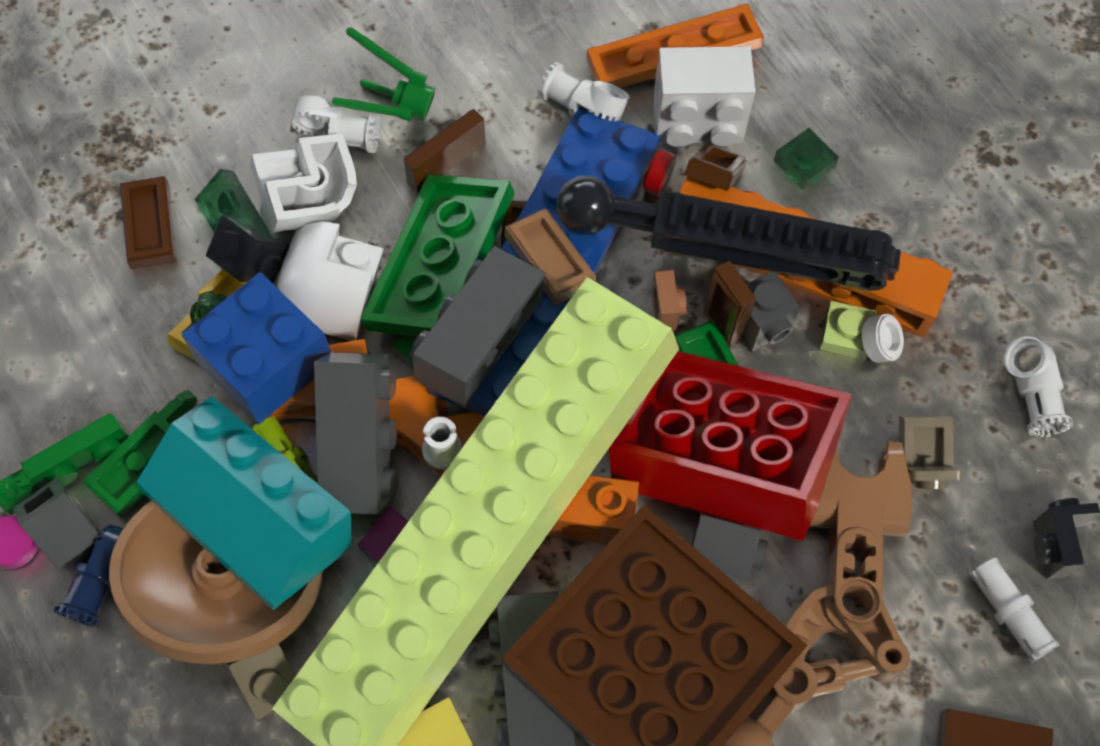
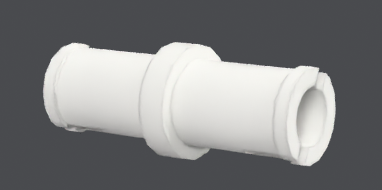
(1014, 609)

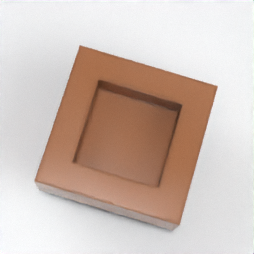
(667, 299)

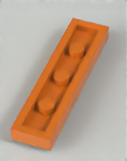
(636, 57)

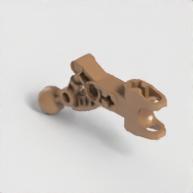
(857, 518)

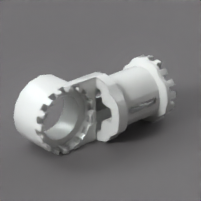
(573, 93)
(327, 120)
(1039, 387)

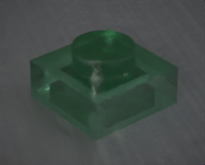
(806, 158)

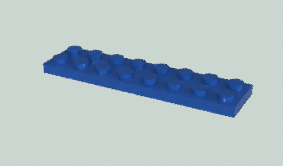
(588, 147)

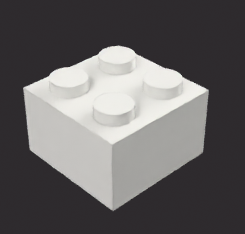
(703, 95)

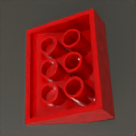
(733, 443)

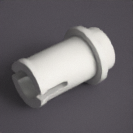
(440, 442)

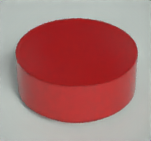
(659, 172)

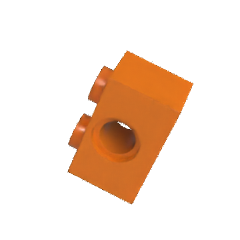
(597, 510)

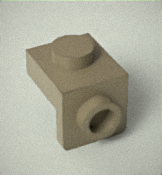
(929, 450)
(263, 679)

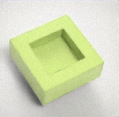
(844, 329)

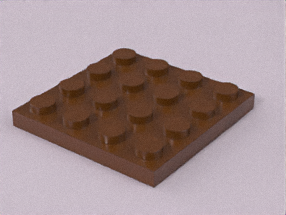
(653, 645)

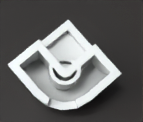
(304, 182)
(329, 277)

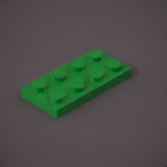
(441, 239)

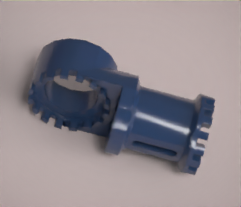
(90, 582)

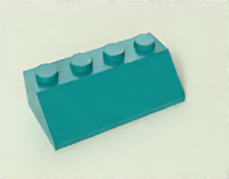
(245, 502)

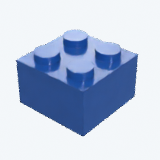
(257, 347)

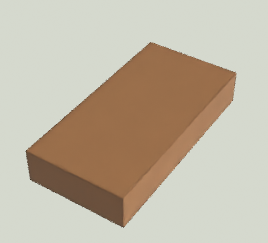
(545, 246)

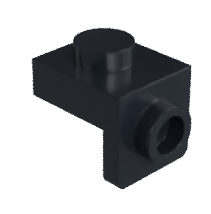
(245, 251)
(1056, 536)

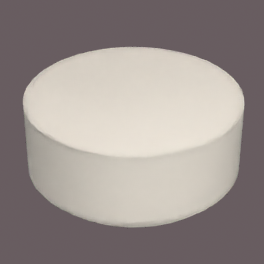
(882, 338)

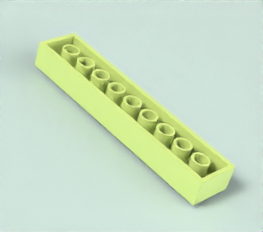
(479, 524)

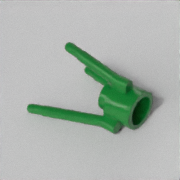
(410, 96)

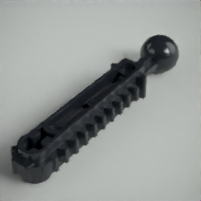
(736, 234)

